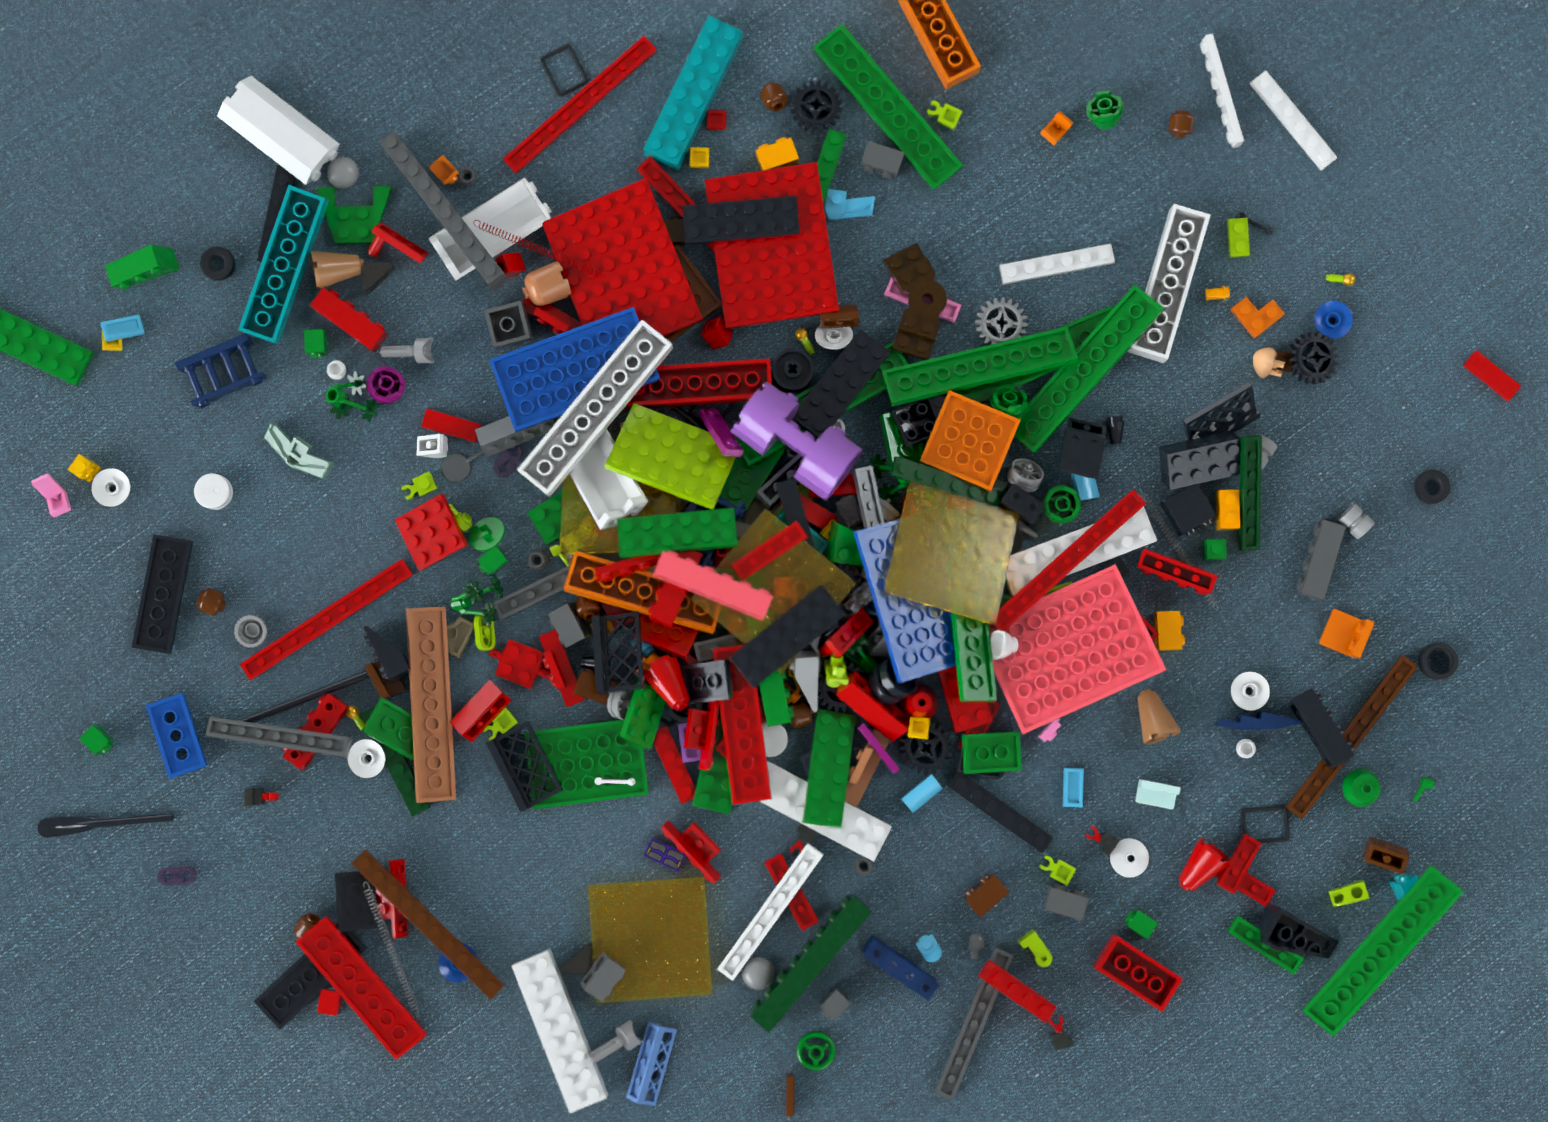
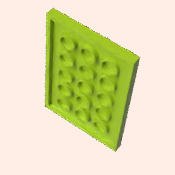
(670, 457)

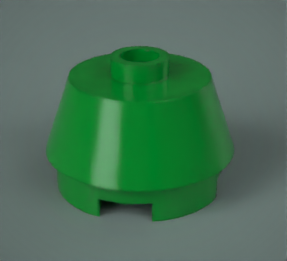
(1105, 110)
(1009, 400)
(1062, 504)
(1361, 788)

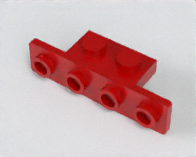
(552, 317)
(560, 667)
(701, 732)
(696, 846)
(387, 909)

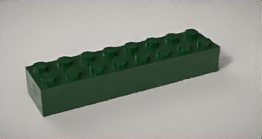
(810, 962)

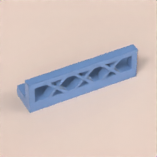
(647, 1064)

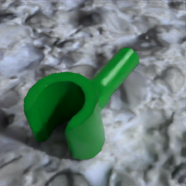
(1424, 783)

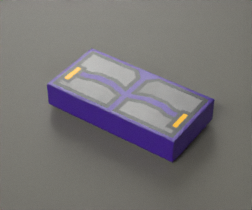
(664, 854)

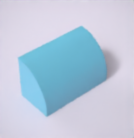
(1085, 487)
(921, 793)

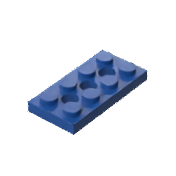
(189, 738)

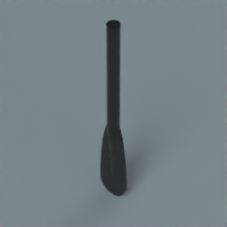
(71, 825)

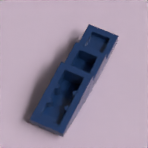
(1262, 722)

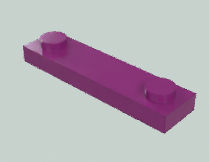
(720, 432)

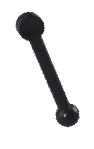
(1269, 231)

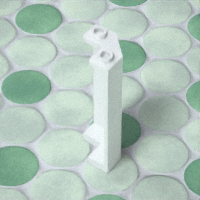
(278, 130)
(512, 211)
(604, 491)

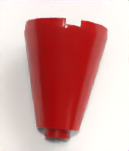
(668, 681)
(911, 707)
(1202, 865)

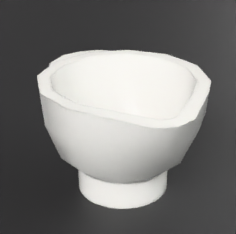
(1002, 644)

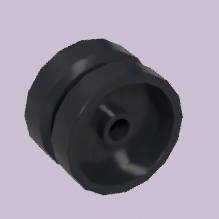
(796, 360)
(885, 684)

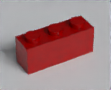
(480, 711)

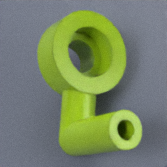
(463, 519)

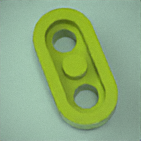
(484, 633)

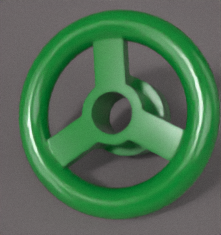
(815, 1066)

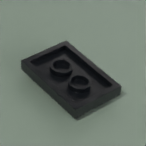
(708, 681)
(352, 904)

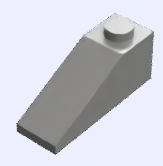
(806, 672)

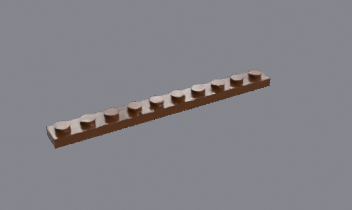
(1354, 733)
(428, 924)

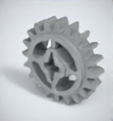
(1002, 307)

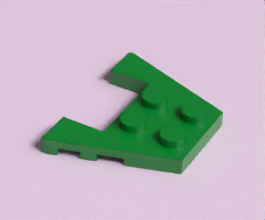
(354, 223)

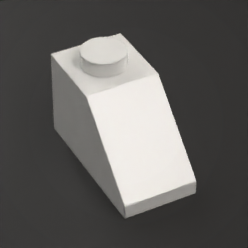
(432, 446)

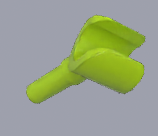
(555, 550)

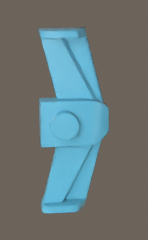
(838, 207)

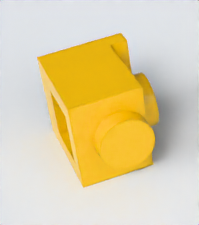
(84, 468)

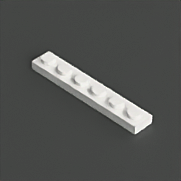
(1223, 96)
(1293, 120)
(1056, 264)

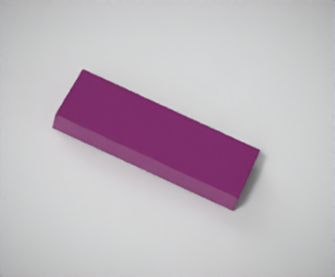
(878, 748)

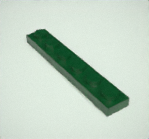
(922, 474)
(1250, 492)
(400, 773)

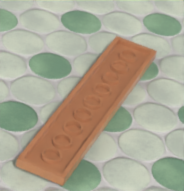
(430, 704)

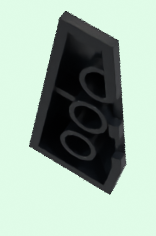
(1290, 934)

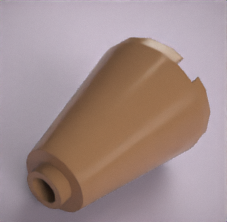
(334, 267)
(1155, 718)

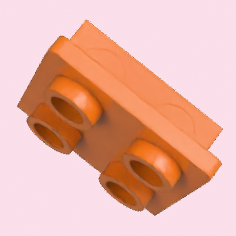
(1346, 634)

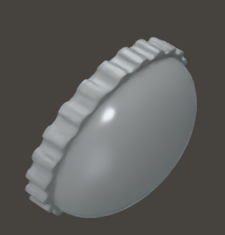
(343, 173)
(250, 631)
(757, 973)

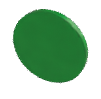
(487, 534)

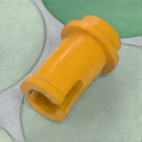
(1217, 293)

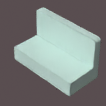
(1156, 794)

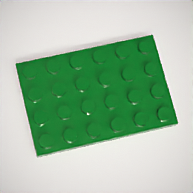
(581, 756)

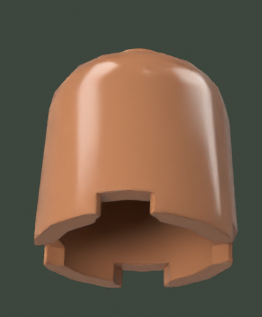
(546, 285)

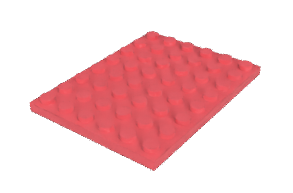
(1075, 650)

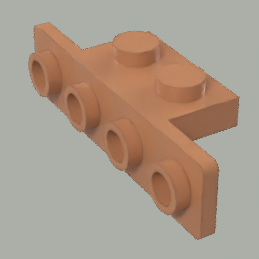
(864, 770)

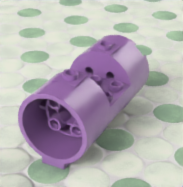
(769, 419)

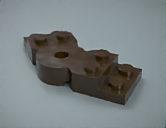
(919, 322)

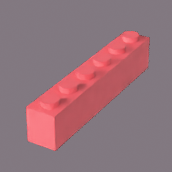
(713, 585)

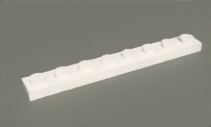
(770, 911)

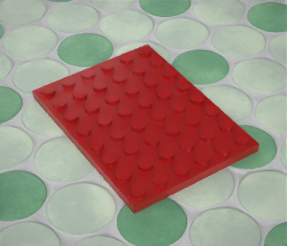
(633, 249)
(776, 275)

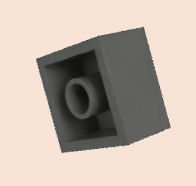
(509, 324)

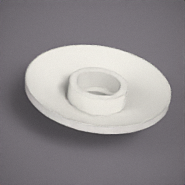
(833, 337)
(102, 487)
(1259, 693)
(358, 758)
(1119, 858)

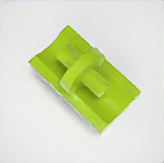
(835, 671)

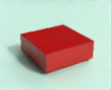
(716, 120)

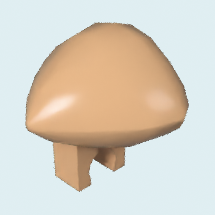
(1265, 363)

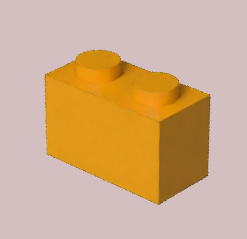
(777, 154)
(1227, 510)
(1168, 626)

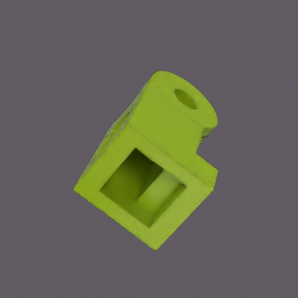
(1348, 893)
(1040, 953)

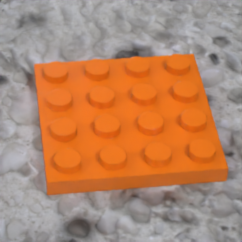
(969, 440)

